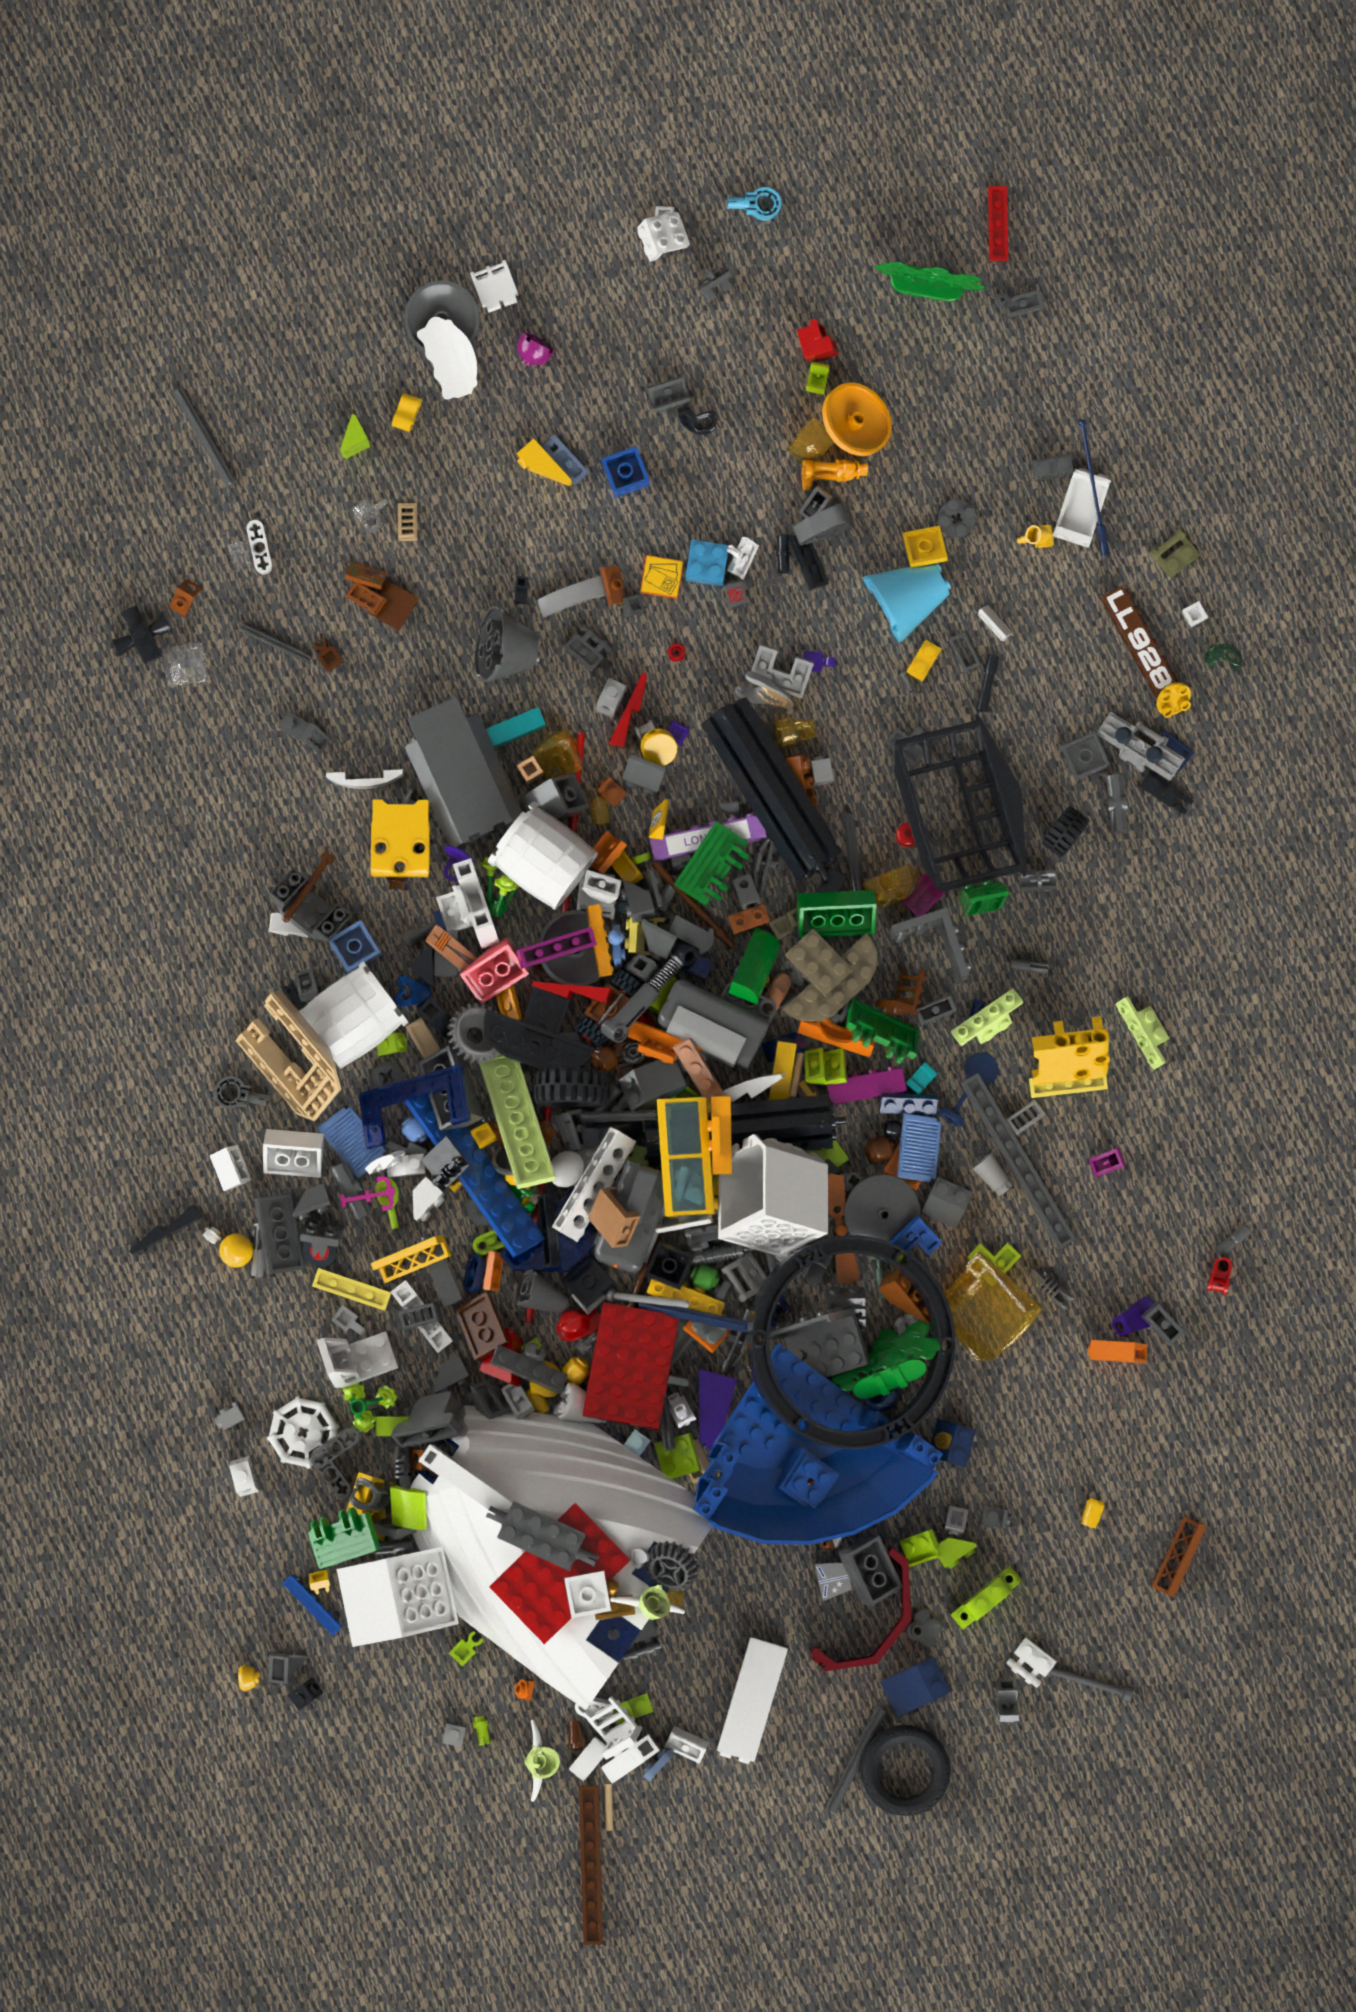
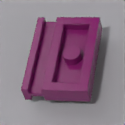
(923, 897)

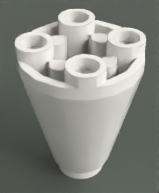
(572, 1405)

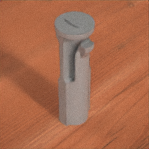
(258, 1256)

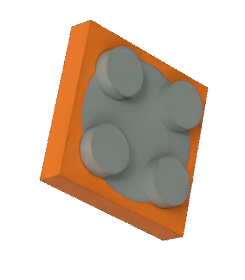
(707, 1335)

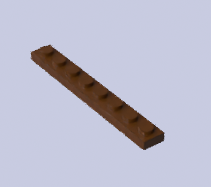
(590, 1865)

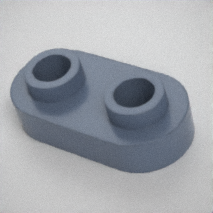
(652, 1769)

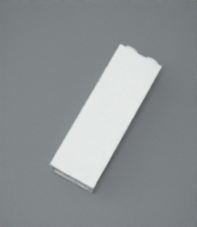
(751, 1700)

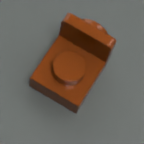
(611, 791)

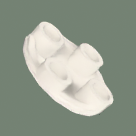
(567, 1168)

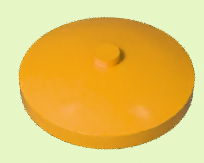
(856, 419)

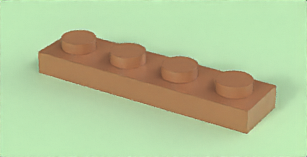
(698, 1069)

